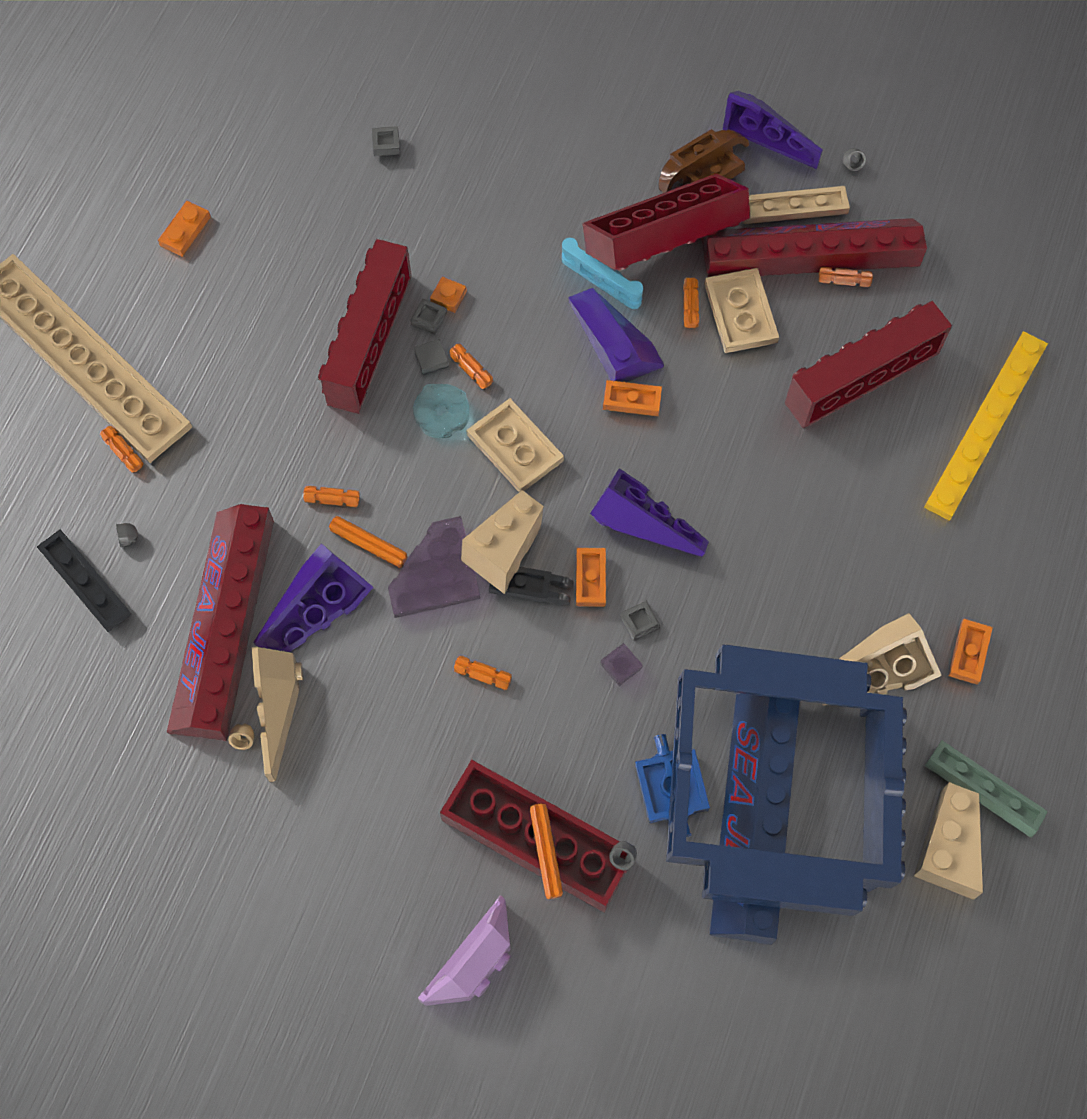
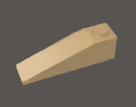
(896, 656)
(277, 684)

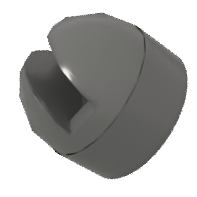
(850, 164)
(127, 534)
(617, 861)

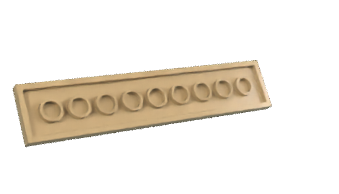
(88, 362)

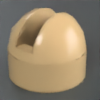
(235, 737)

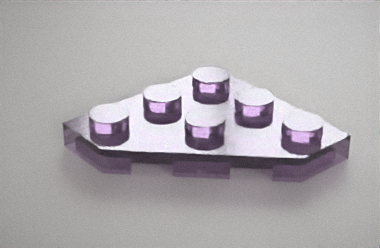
(434, 572)

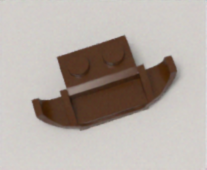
(702, 158)

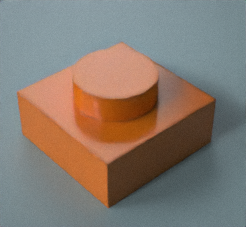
(448, 294)

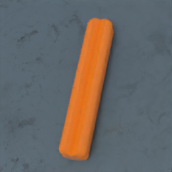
(368, 541)
(546, 851)

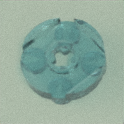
(441, 395)

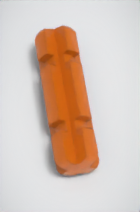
(845, 277)
(691, 302)
(471, 366)
(121, 449)
(331, 496)
(482, 672)

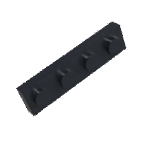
(84, 580)

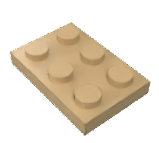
(741, 310)
(515, 445)

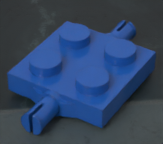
(655, 784)

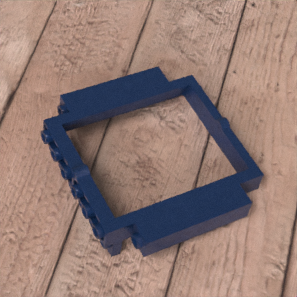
(787, 878)

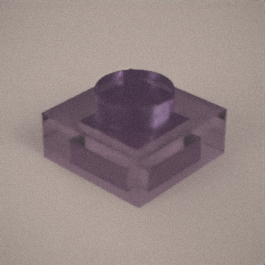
(621, 664)

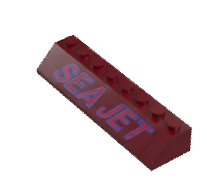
(813, 246)
(221, 623)

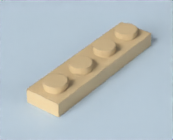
(798, 204)

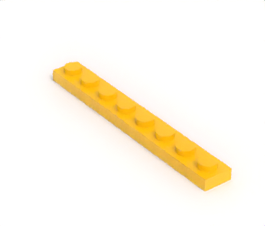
(985, 426)

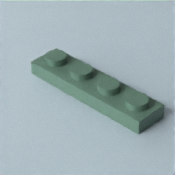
(992, 791)

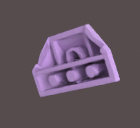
(473, 961)

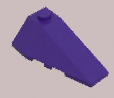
(768, 129)
(616, 341)
(631, 511)
(315, 598)

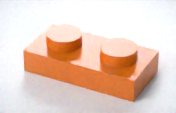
(184, 228)
(632, 398)
(591, 577)
(970, 651)

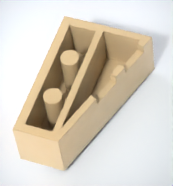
(503, 539)
(953, 844)

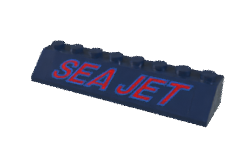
(757, 802)

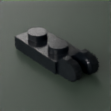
(534, 586)

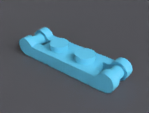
(601, 275)

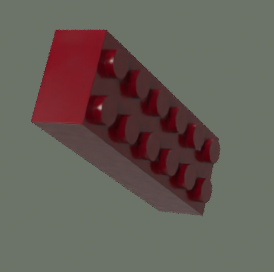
(666, 221)
(365, 326)
(867, 363)
(500, 818)

